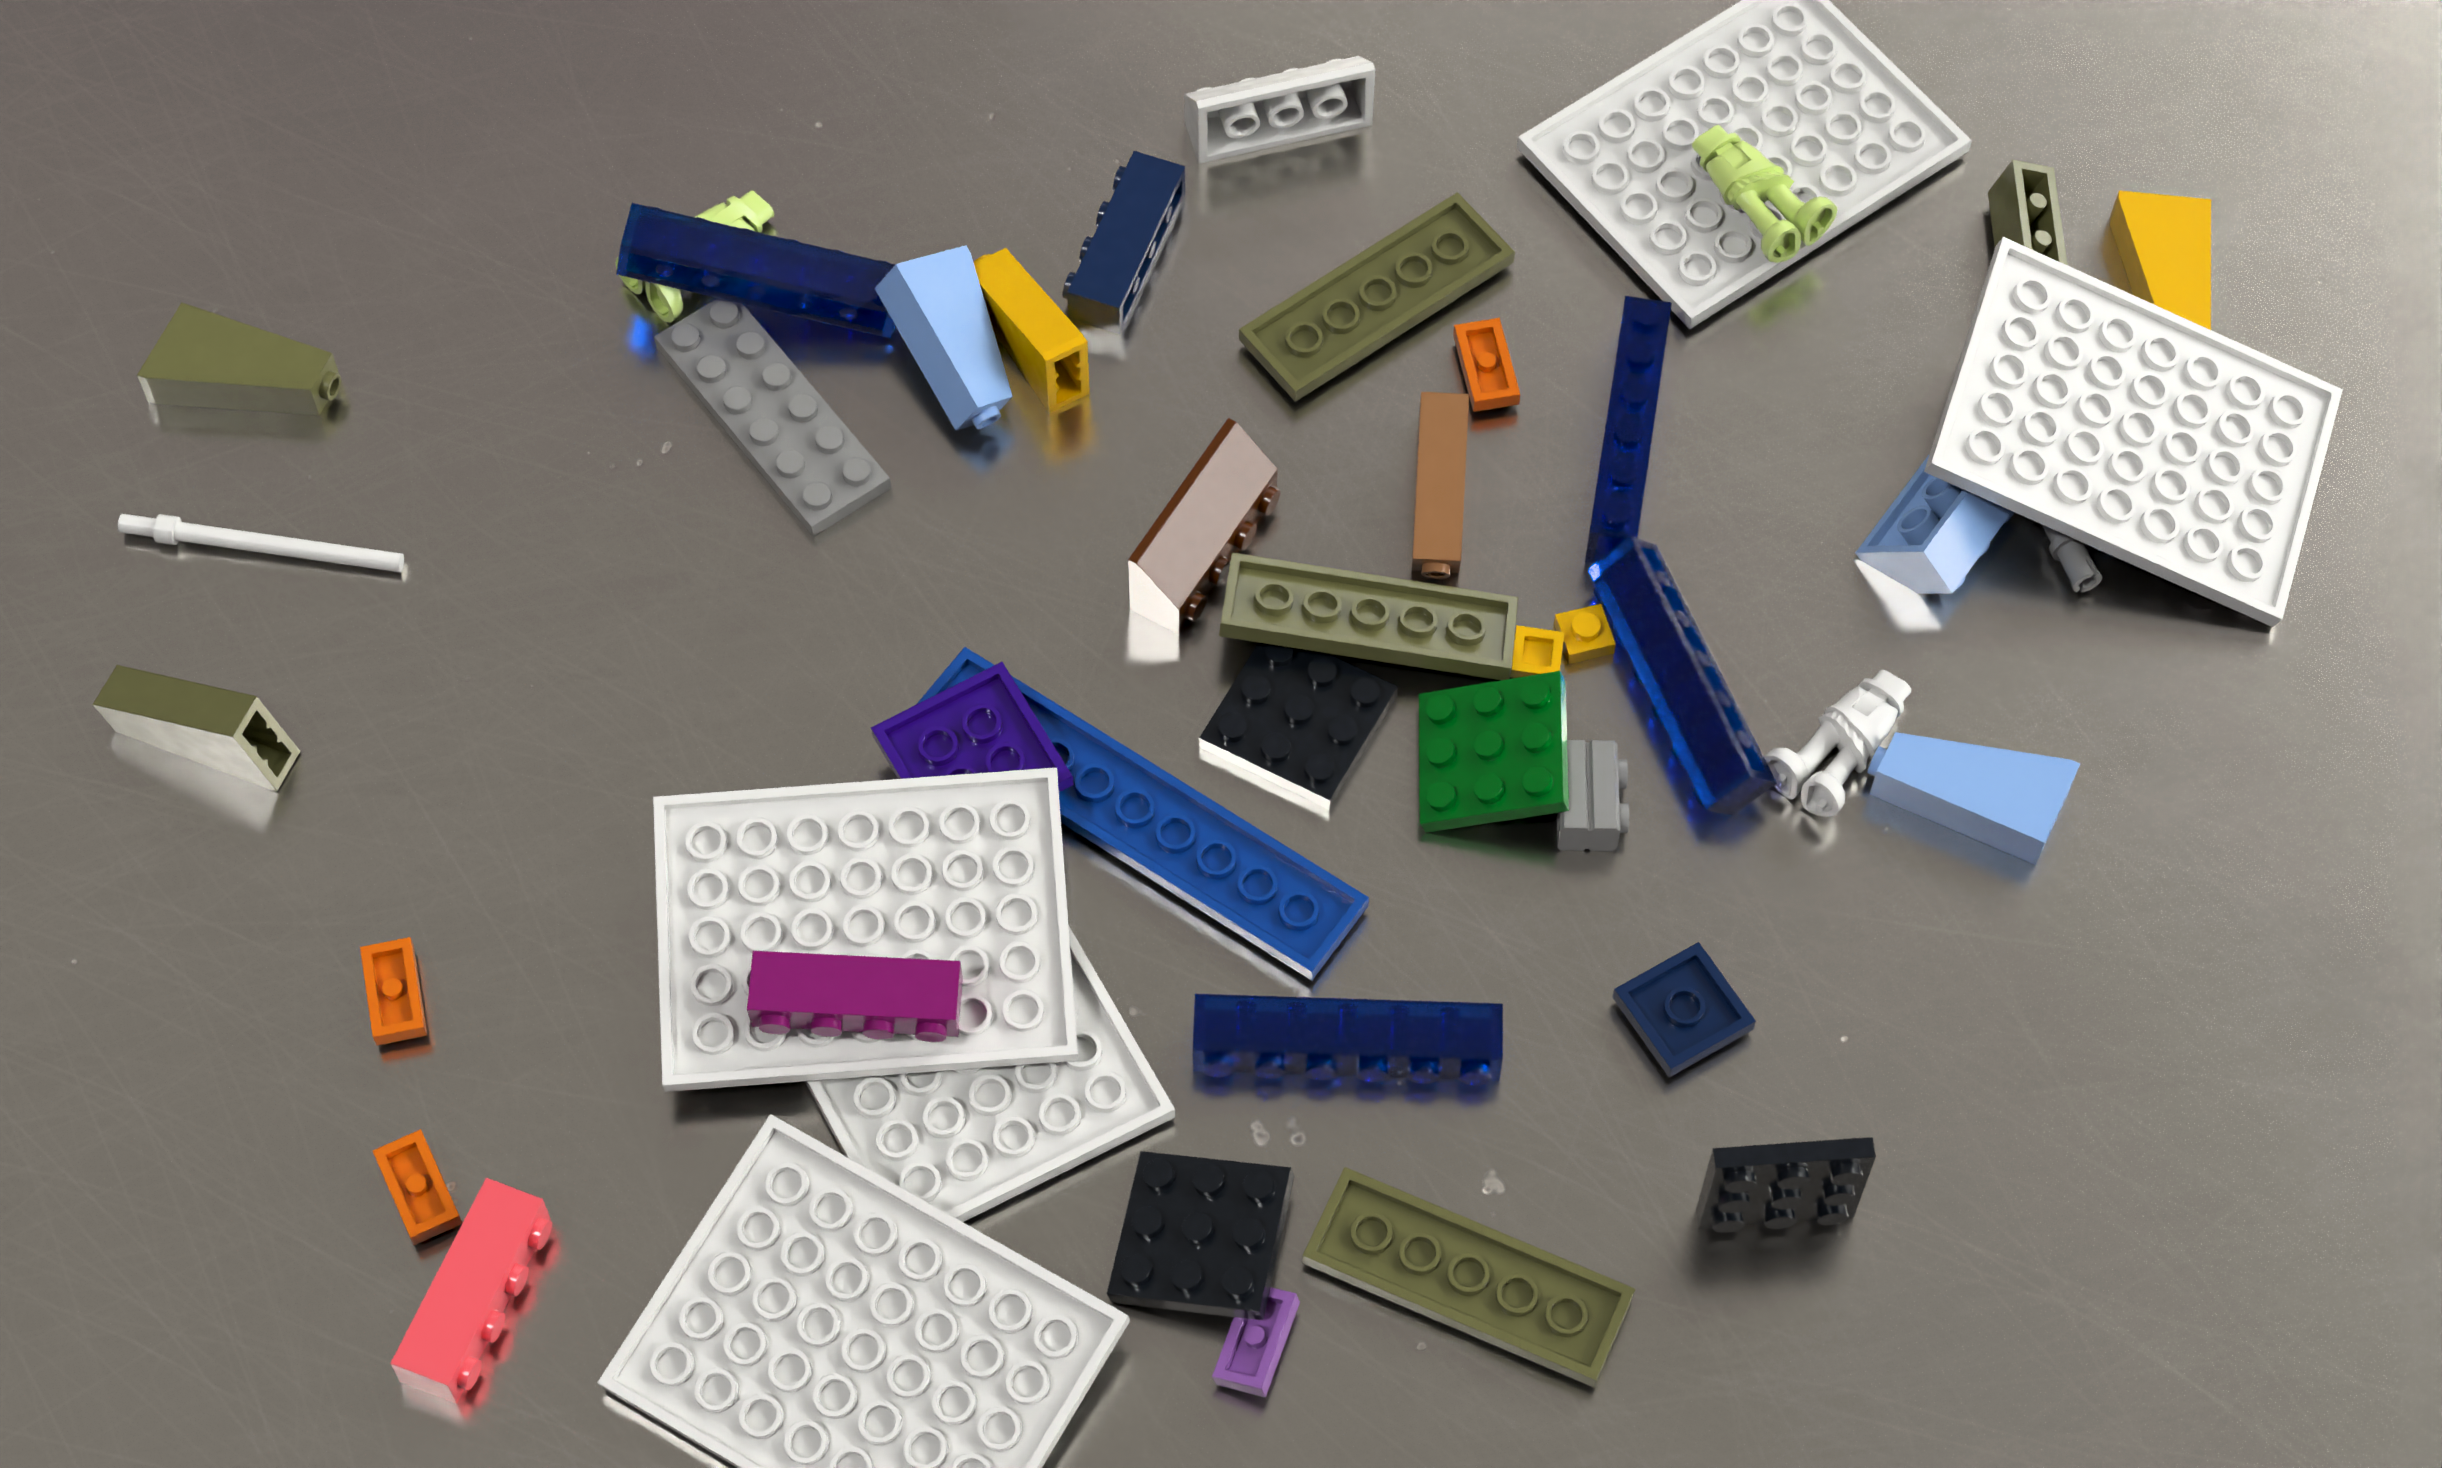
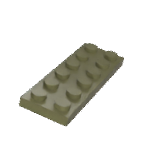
(1376, 296)
(1369, 616)
(1469, 1276)

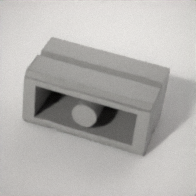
(1594, 806)

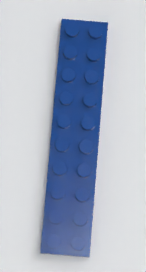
(1188, 839)

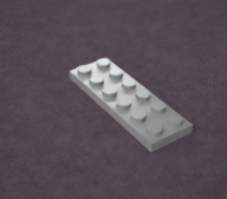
(773, 413)

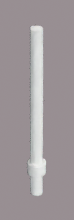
(171, 530)

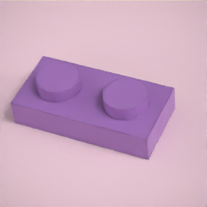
(1256, 1346)

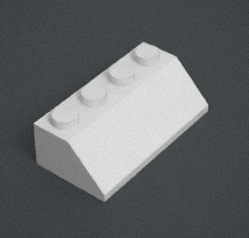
(1280, 108)

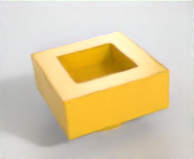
(1585, 634)
(1536, 651)

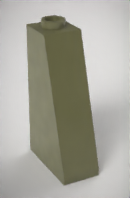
(236, 367)
(199, 723)

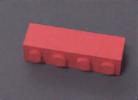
(472, 1291)

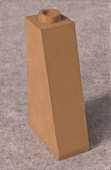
(1440, 484)

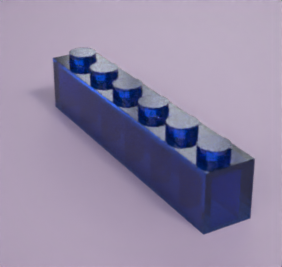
(754, 269)
(1629, 425)
(1681, 677)
(1348, 1038)

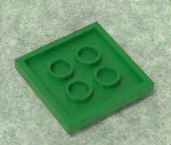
(1493, 752)

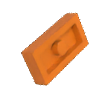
(1486, 364)
(393, 991)
(417, 1187)

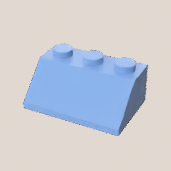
(1932, 534)

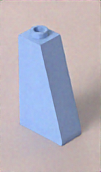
(949, 333)
(1976, 789)

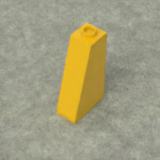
(2166, 251)
(1034, 331)

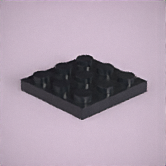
(1299, 719)
(1784, 1184)
(1201, 1235)

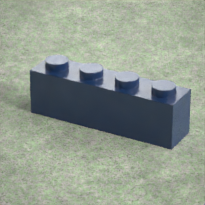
(1125, 242)

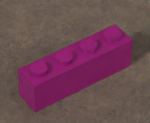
(855, 995)

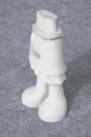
(1852, 725)

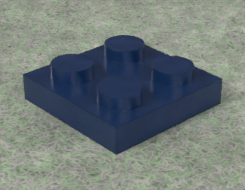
(1684, 1009)

